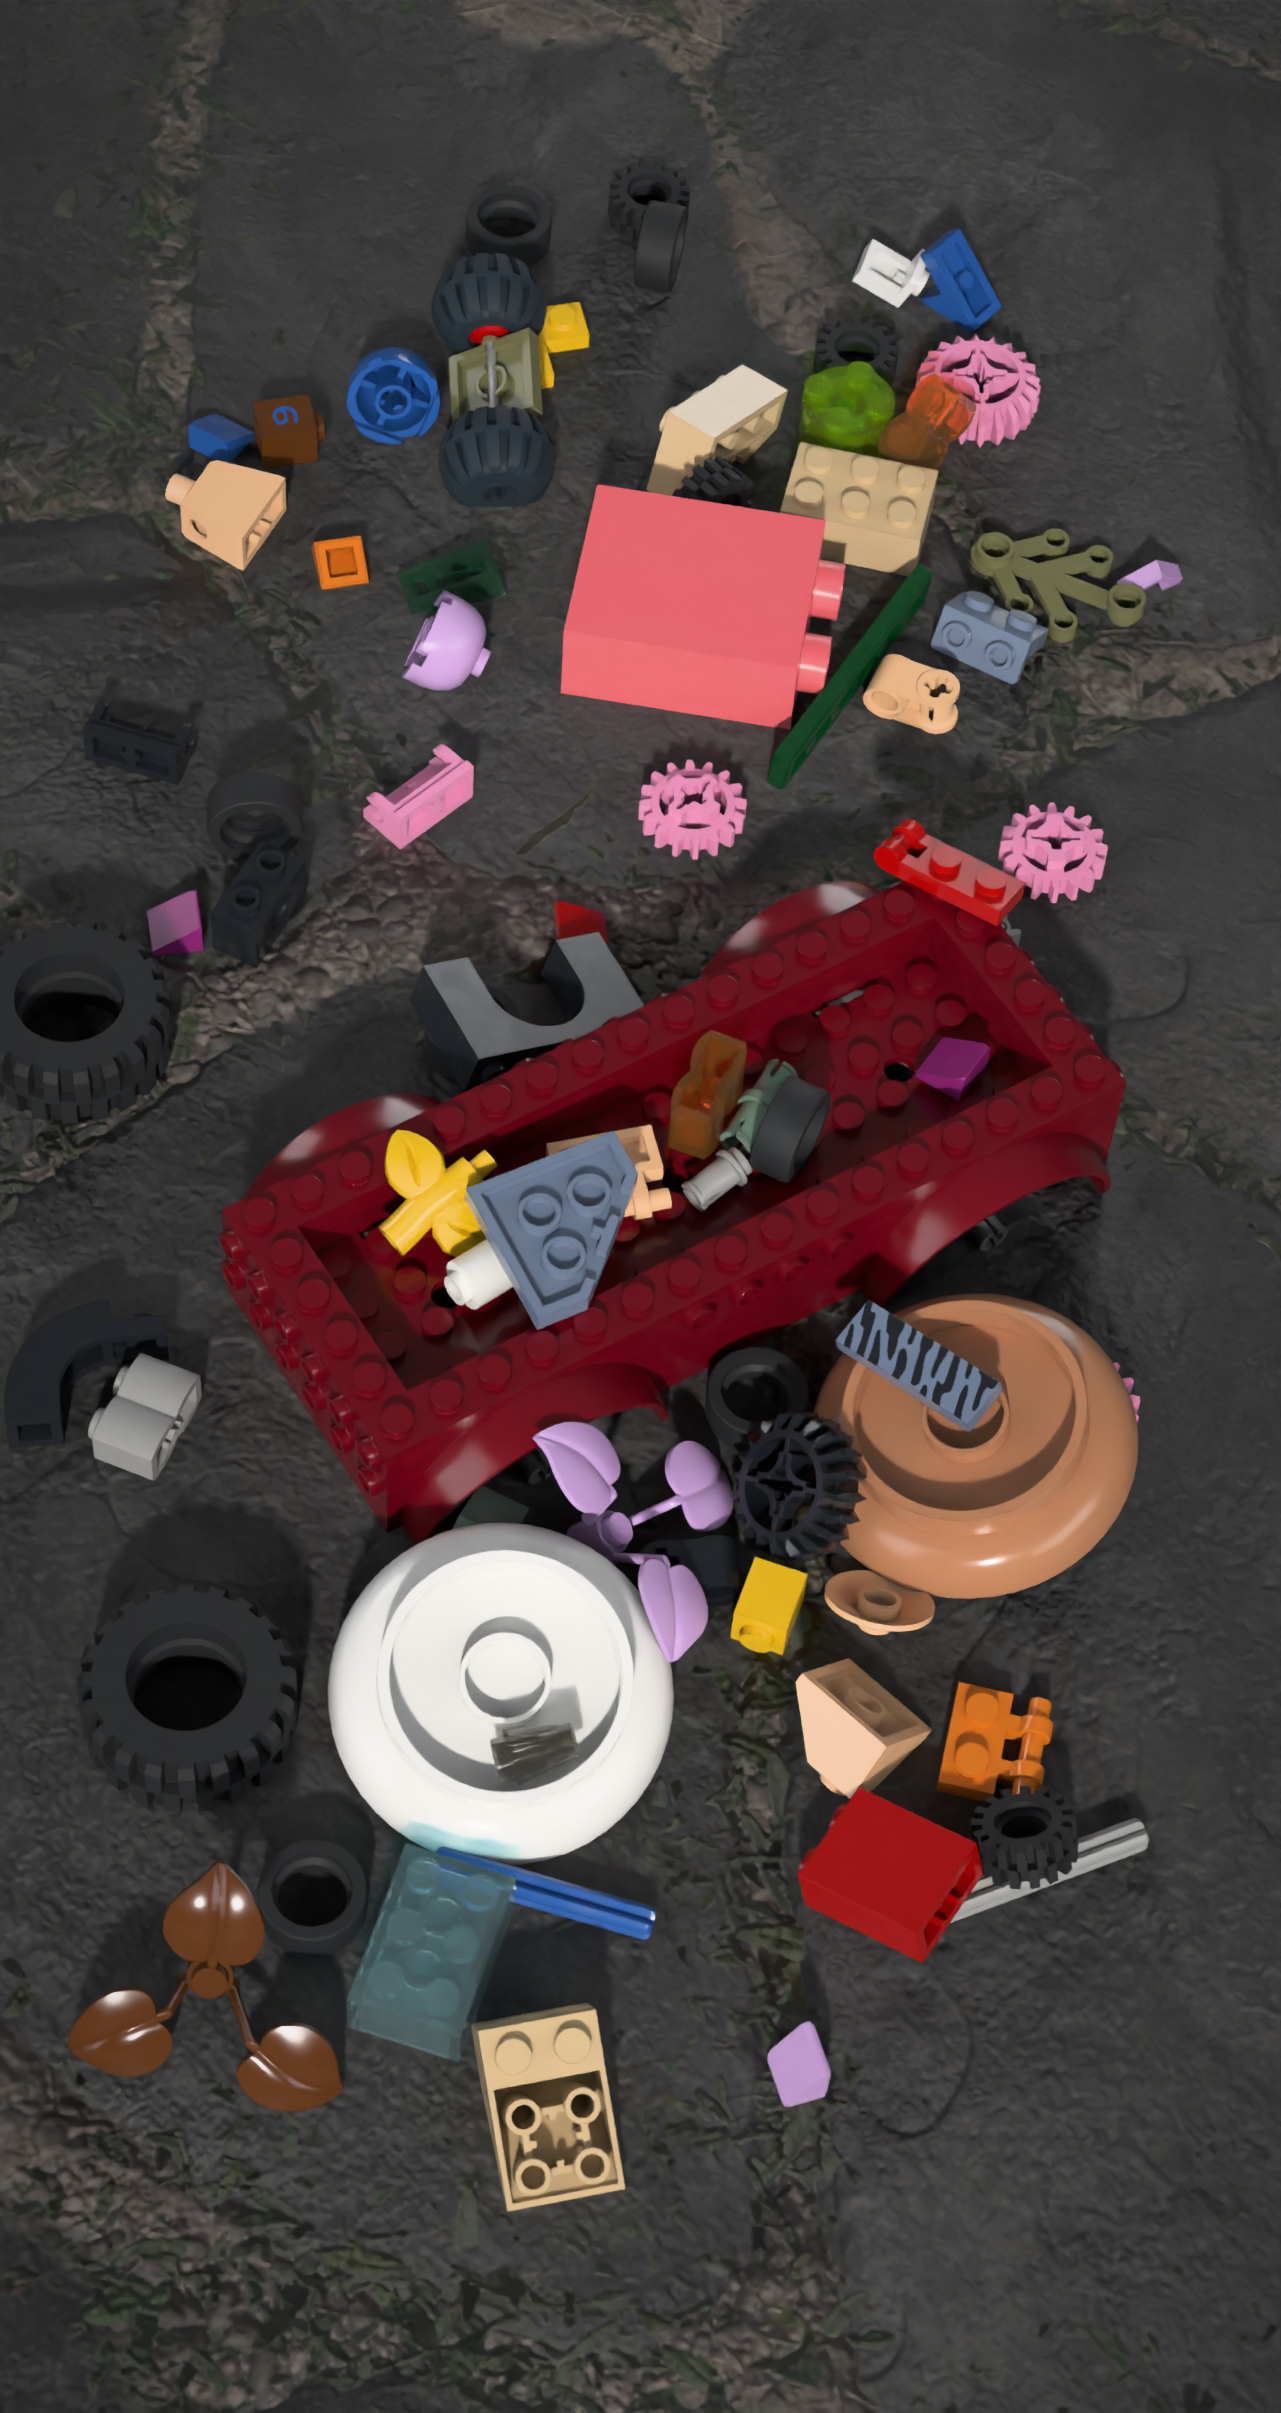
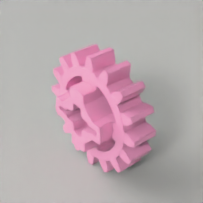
(692, 809)
(1053, 852)

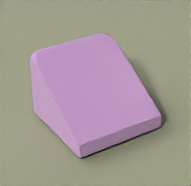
(799, 2066)

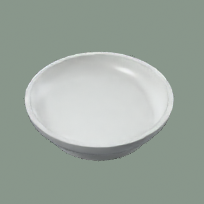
(487, 1638)

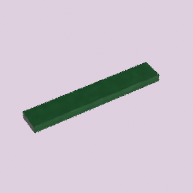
(849, 677)

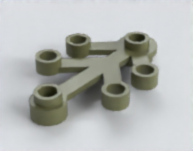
(1002, 559)

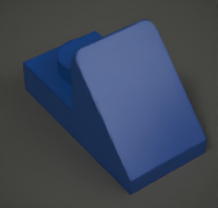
(961, 286)

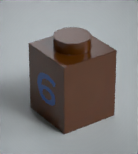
(287, 431)

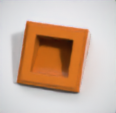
(340, 563)

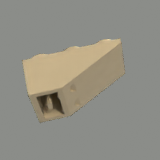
(548, 2105)

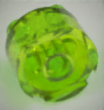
(846, 409)

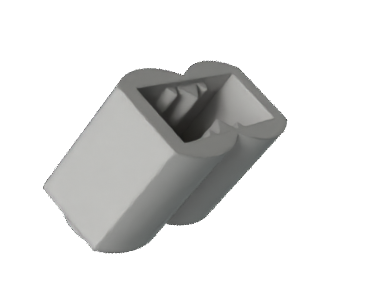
(145, 1416)

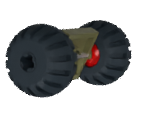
(491, 319)

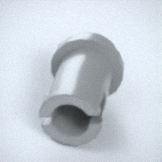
(717, 1178)

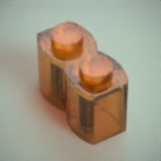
(932, 419)
(706, 1094)

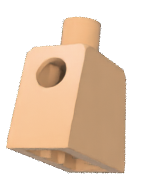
(229, 509)

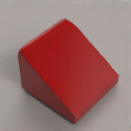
(575, 920)

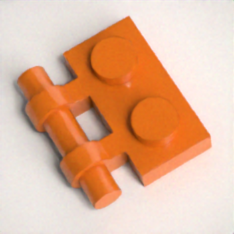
(977, 1738)

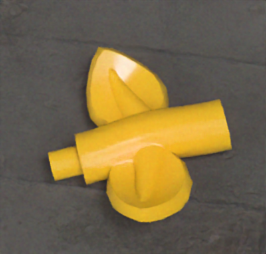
(432, 1195)

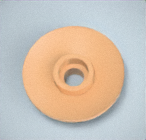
(877, 1603)

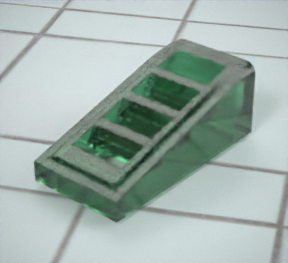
(459, 562)

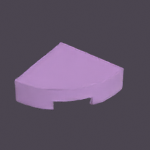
(1156, 572)

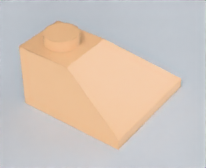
(854, 1727)

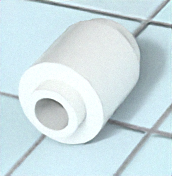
(476, 1277)

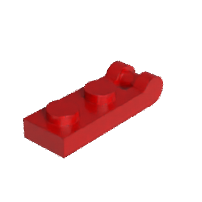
(948, 873)

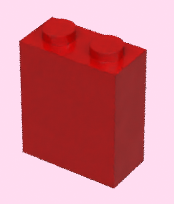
(889, 1874)

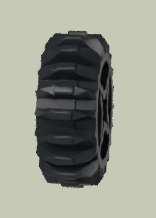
(790, 1519)

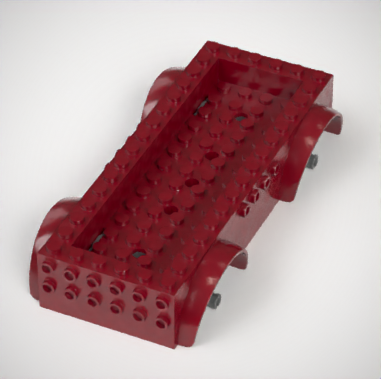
(827, 980)

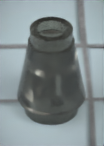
(532, 1751)

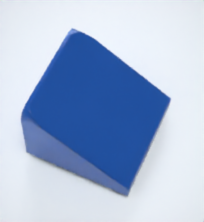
(218, 437)

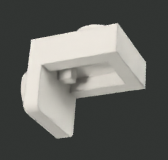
(890, 273)

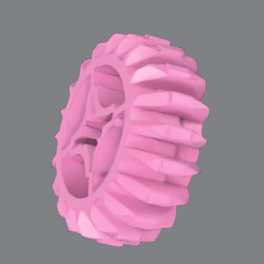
(992, 379)

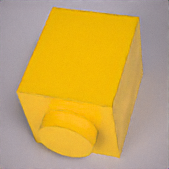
(768, 1606)

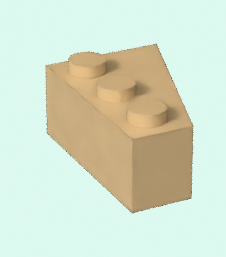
(721, 420)

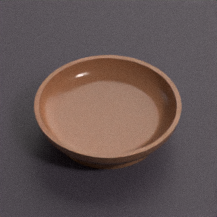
(1016, 1492)

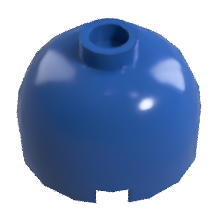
(393, 395)

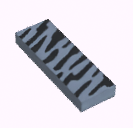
(919, 1365)

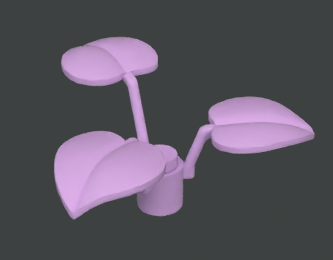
(587, 1467)

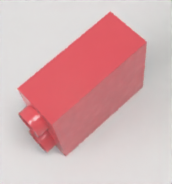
(699, 608)

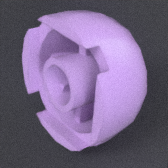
(448, 646)

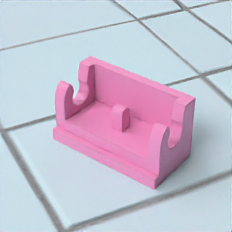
(422, 799)

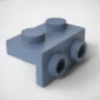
(988, 635)

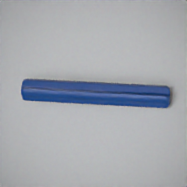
(571, 1899)

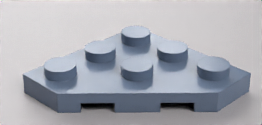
(557, 1223)

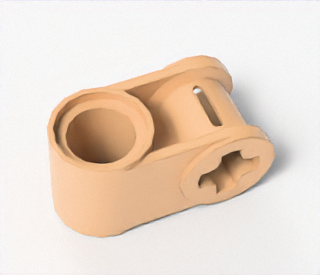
(910, 691)

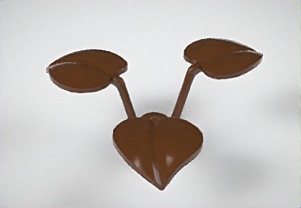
(215, 1929)

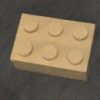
(870, 505)

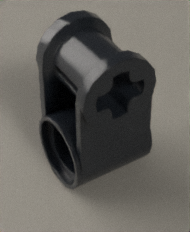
(710, 1560)

